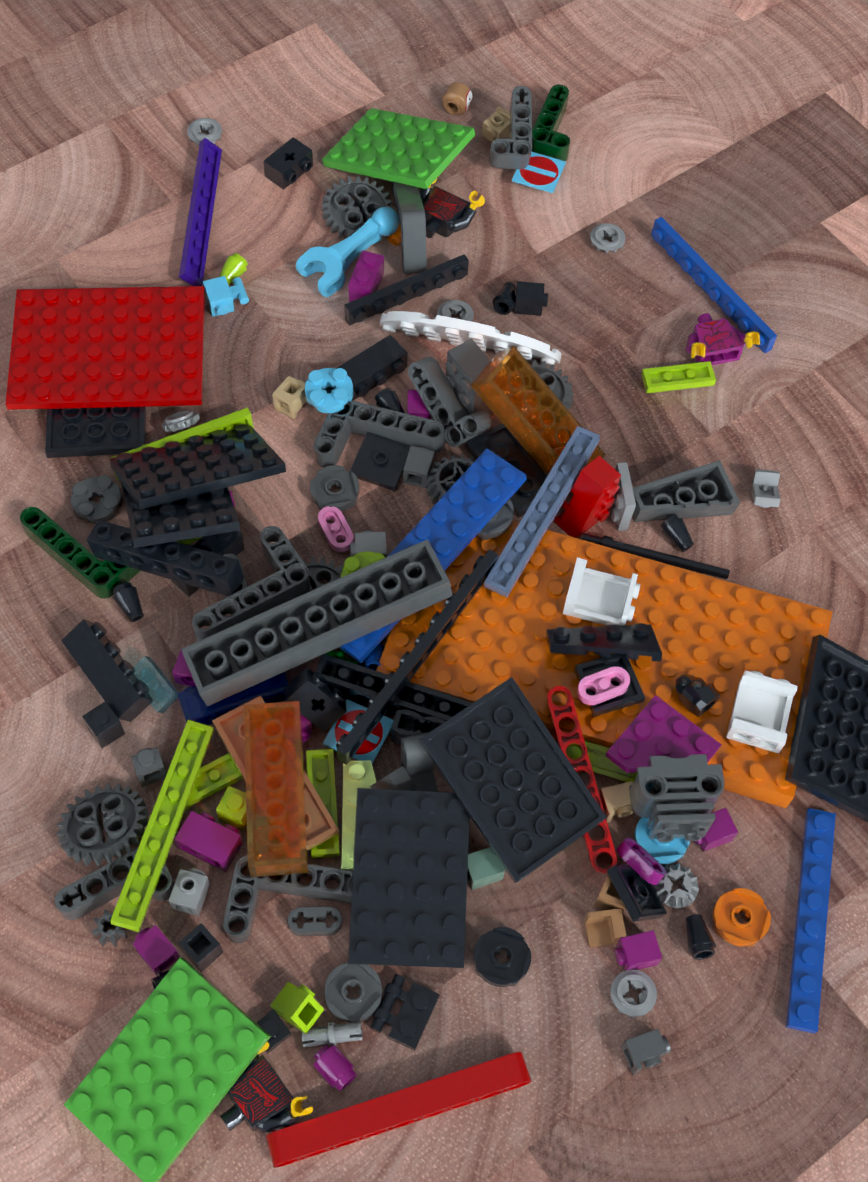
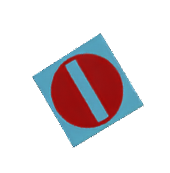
(541, 172)
(373, 743)

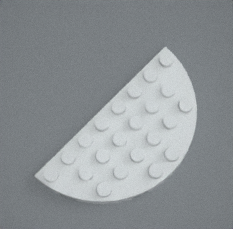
(460, 331)

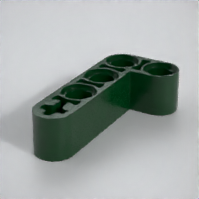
(544, 133)

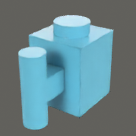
(221, 296)

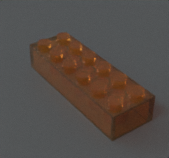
(527, 407)
(275, 789)

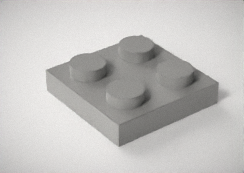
(624, 499)

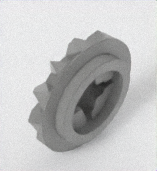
(206, 125)
(611, 232)
(456, 308)
(180, 420)
(678, 898)
(638, 981)

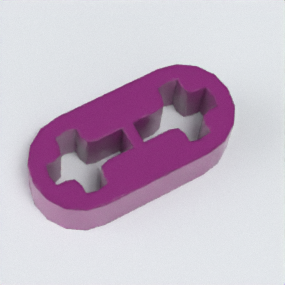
(641, 861)

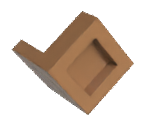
(609, 897)
(604, 927)

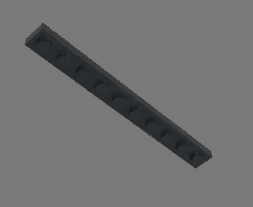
(413, 660)

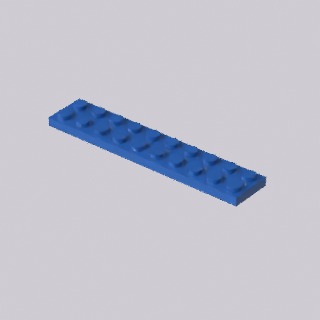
(454, 523)

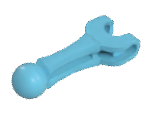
(338, 257)

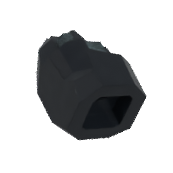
(696, 694)

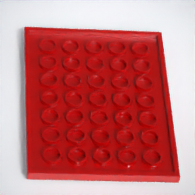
(107, 348)

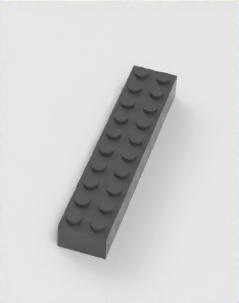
(317, 622)

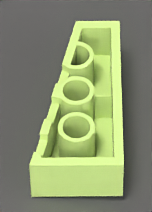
(355, 775)

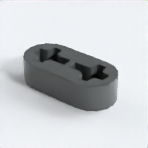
(314, 914)

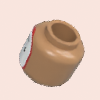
(457, 98)

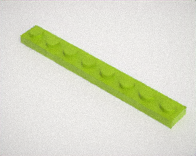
(162, 827)

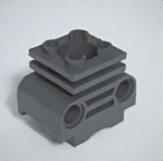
(677, 796)

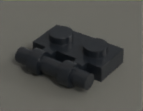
(413, 1016)

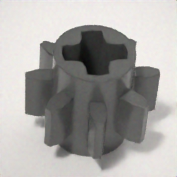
(107, 936)

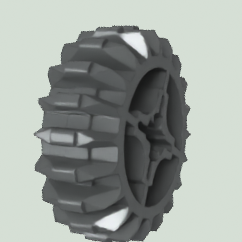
(455, 466)

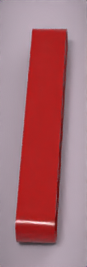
(582, 764)

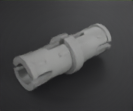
(333, 1034)

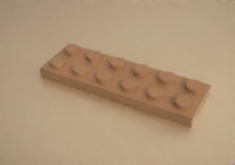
(318, 820)

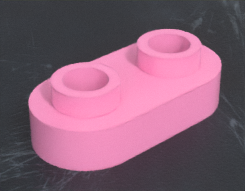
(336, 531)
(602, 687)

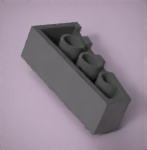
(688, 494)

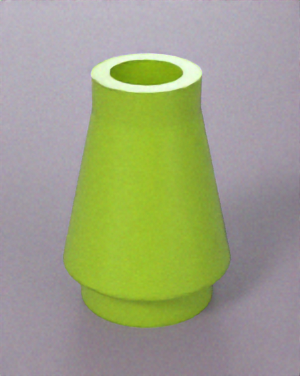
(234, 267)

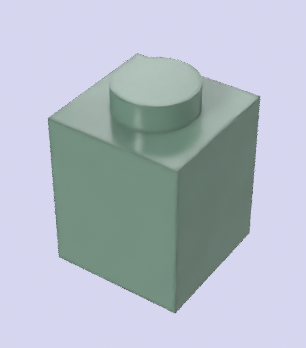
(484, 868)

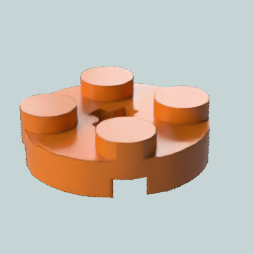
(755, 910)

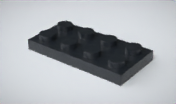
(506, 446)

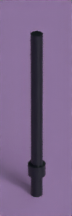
(658, 556)

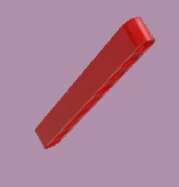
(397, 1109)

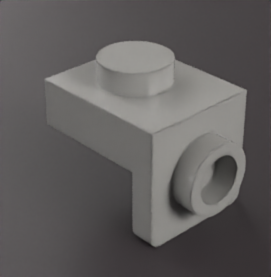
(765, 488)

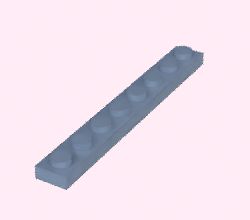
(541, 512)

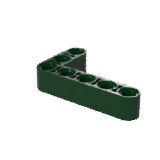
(78, 558)

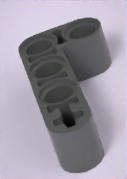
(516, 151)
(444, 403)
(111, 888)

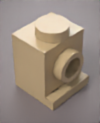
(497, 125)
(289, 397)
(616, 800)

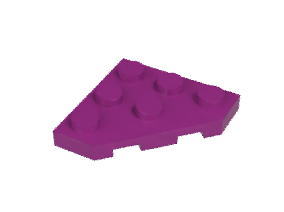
(659, 732)

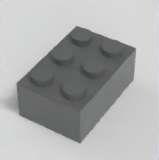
(462, 368)

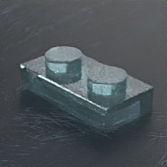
(160, 687)

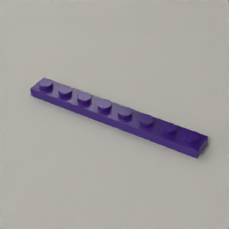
(200, 213)

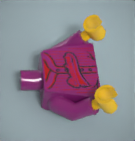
(718, 341)

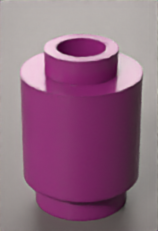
(334, 1067)

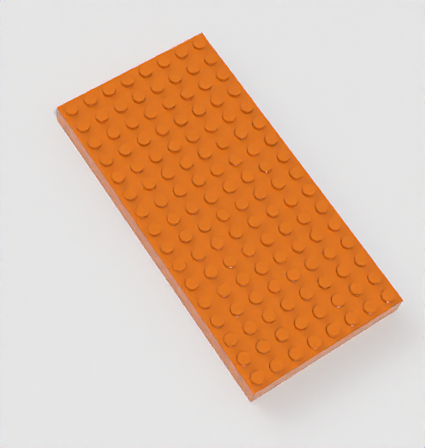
(698, 620)

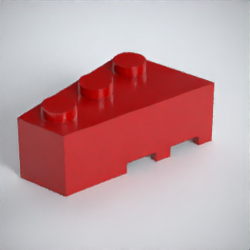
(591, 499)

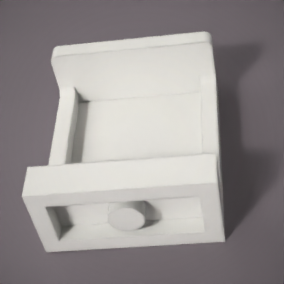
(600, 596)
(761, 711)

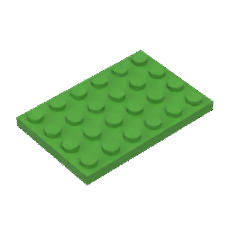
(399, 147)
(167, 1071)

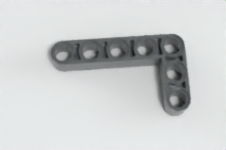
(413, 227)
(365, 418)
(260, 591)
(418, 763)
(287, 885)

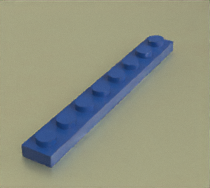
(712, 283)
(811, 922)

